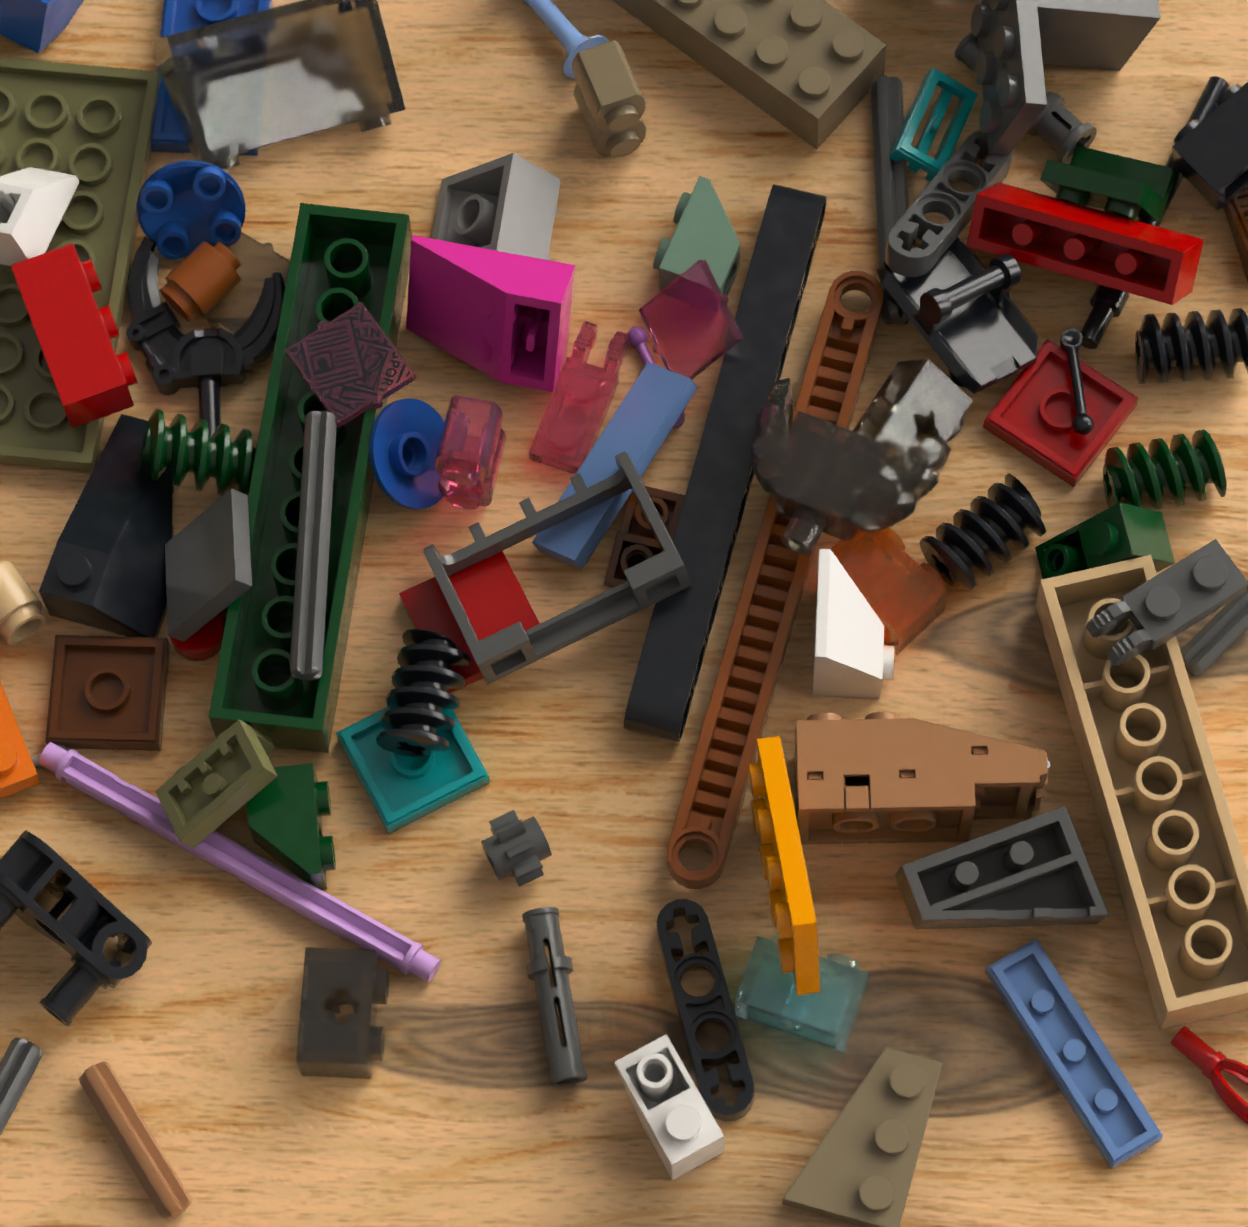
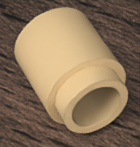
(19, 606)

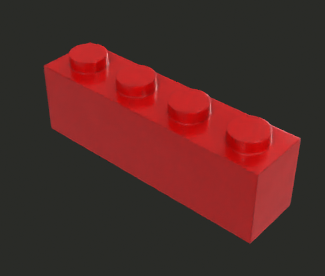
(1085, 243)

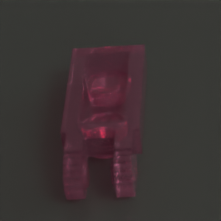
(578, 403)

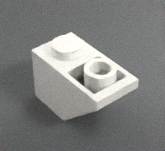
(31, 211)
(670, 1107)

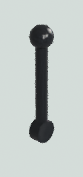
(1071, 341)

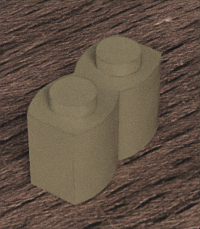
(609, 99)

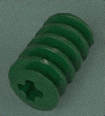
(197, 453)
(1163, 470)

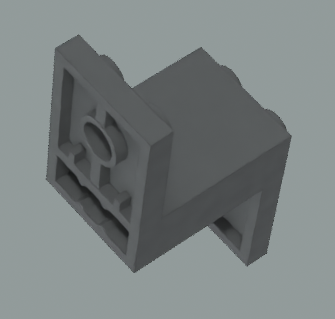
(1025, 34)

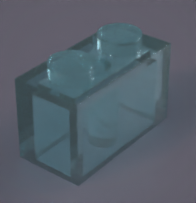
(820, 1017)

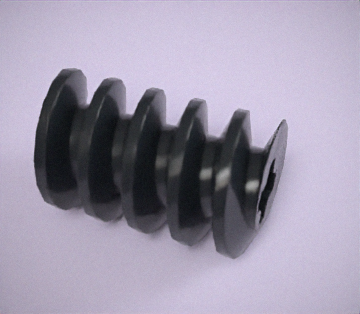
(1191, 344)
(983, 532)
(422, 694)

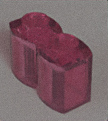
(470, 452)

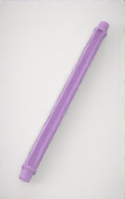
(244, 864)

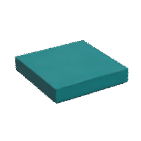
(408, 786)

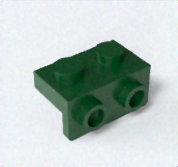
(1111, 183)

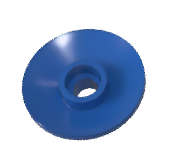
(405, 451)

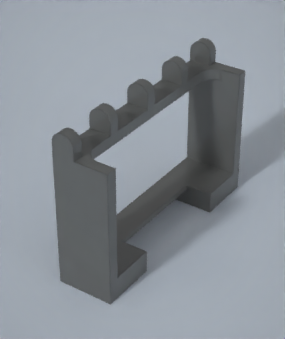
(645, 585)

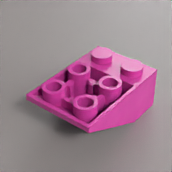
(492, 309)

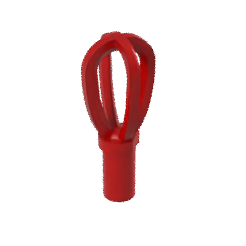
(1211, 1065)

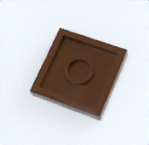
(108, 692)

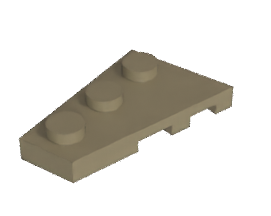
(873, 1147)

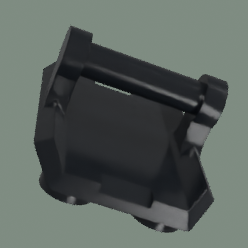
(968, 315)

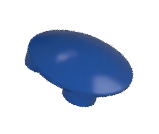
(190, 205)

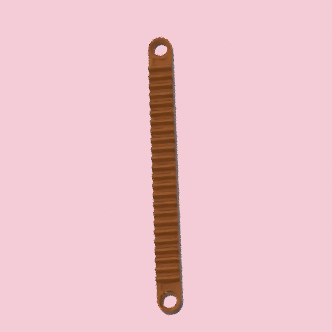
(767, 605)

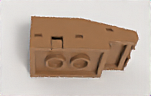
(907, 780)

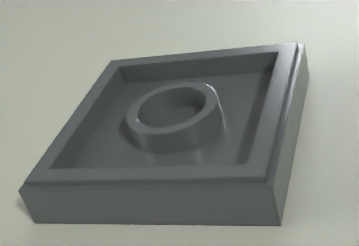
(208, 565)

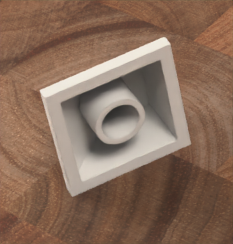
(848, 637)

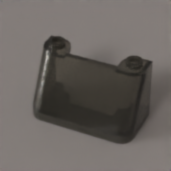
(279, 76)

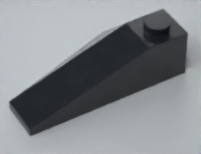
(112, 549)

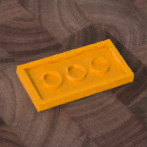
(784, 866)

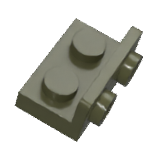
(217, 782)

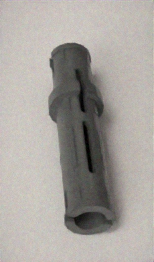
(544, 930)

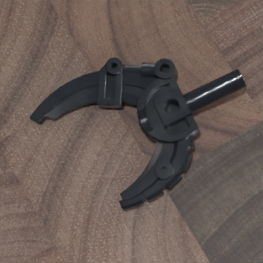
(204, 356)

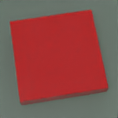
(1040, 408)
(489, 597)

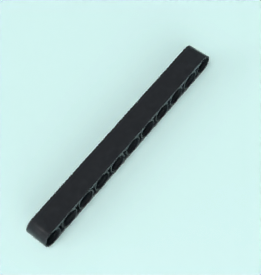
(723, 463)

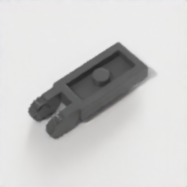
(1171, 601)

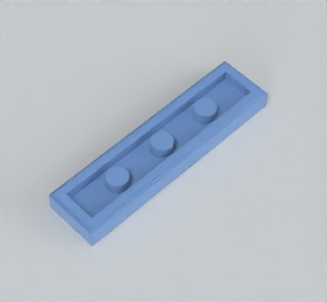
(637, 429)
(1073, 1054)

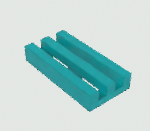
(918, 156)

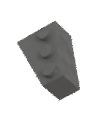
(1006, 879)

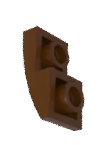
(635, 539)

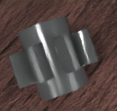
(516, 848)

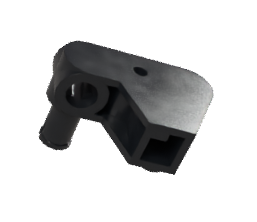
(72, 916)

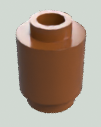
(201, 280)

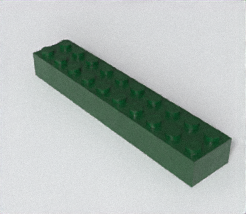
(334, 265)

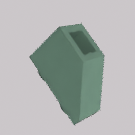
(700, 235)

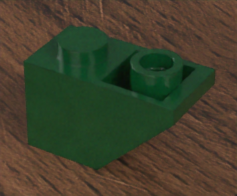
(1107, 538)
(289, 822)

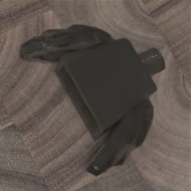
(835, 477)

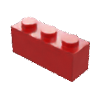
(75, 334)

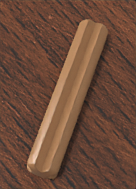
(135, 1140)

